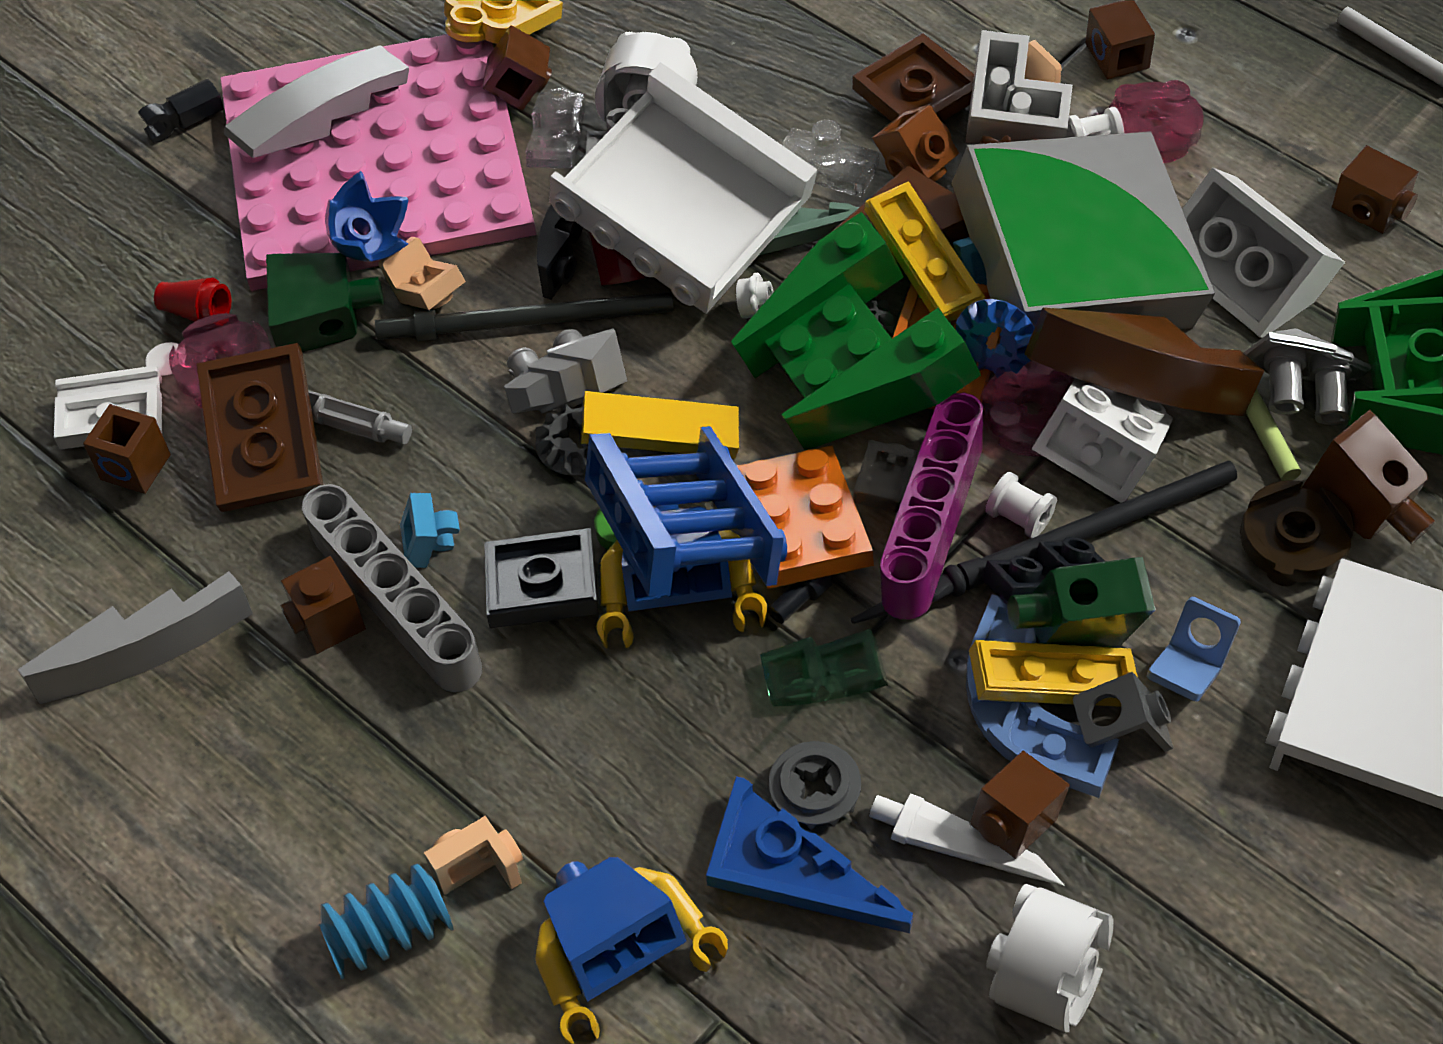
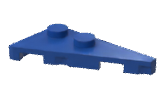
(776, 860)

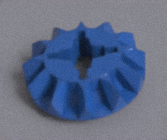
(982, 319)

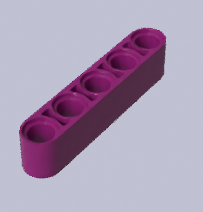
(931, 507)

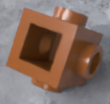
(918, 141)

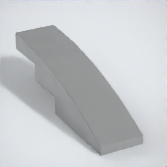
(309, 103)
(117, 648)

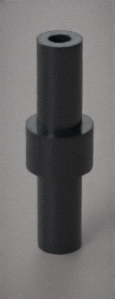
(796, 596)

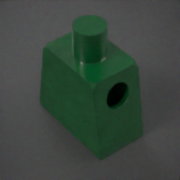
(316, 298)
(1086, 604)

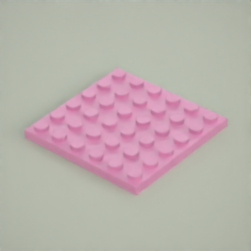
(423, 140)

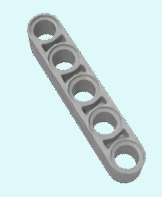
(398, 606)

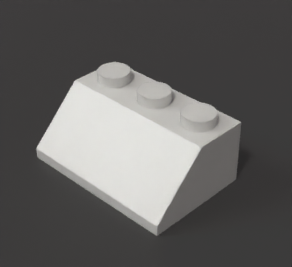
(1255, 254)

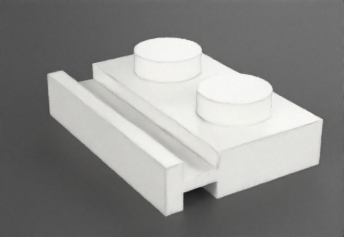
(86, 397)

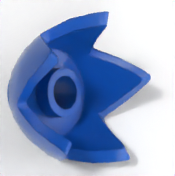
(373, 218)

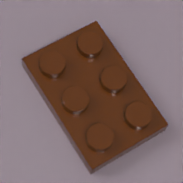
(259, 427)

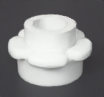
(752, 294)

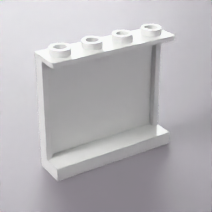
(684, 189)
(1369, 684)

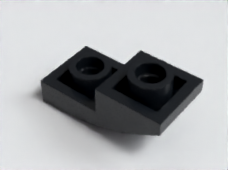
(555, 252)
(1024, 574)

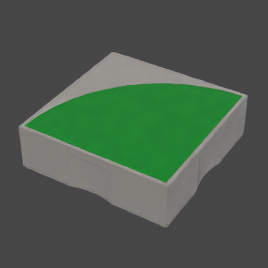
(1082, 227)

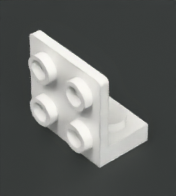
(1104, 437)

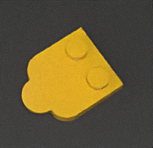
(491, 18)

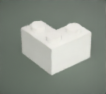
(1007, 102)

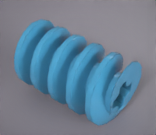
(383, 918)

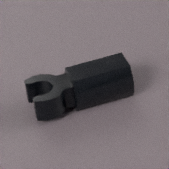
(181, 110)

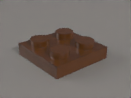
(916, 77)

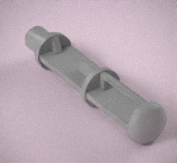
(357, 419)

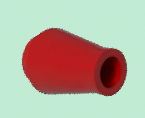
(193, 298)

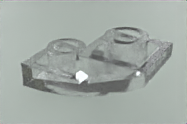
(556, 129)

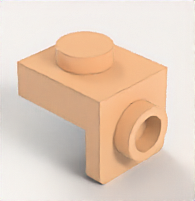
(418, 278)
(469, 852)

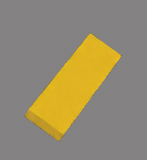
(923, 251)
(657, 422)
(1045, 670)

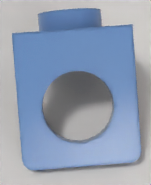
(1187, 664)

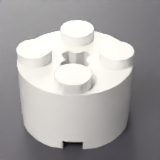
(630, 62)
(1049, 957)

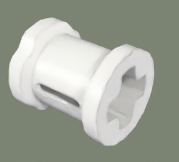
(1106, 123)
(1021, 505)

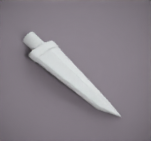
(940, 831)

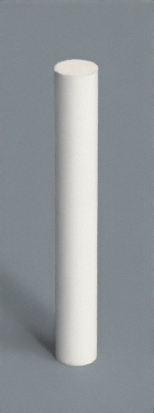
(1392, 45)

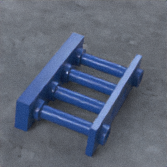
(646, 531)

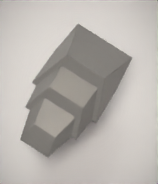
(1296, 356)
(565, 372)

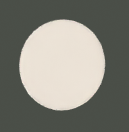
(160, 356)

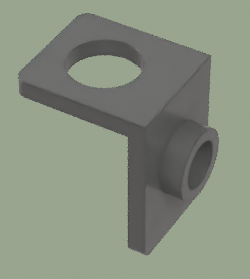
(1138, 711)

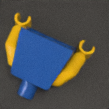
(689, 584)
(611, 926)

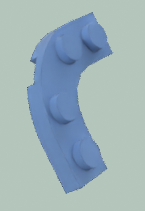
(1028, 726)

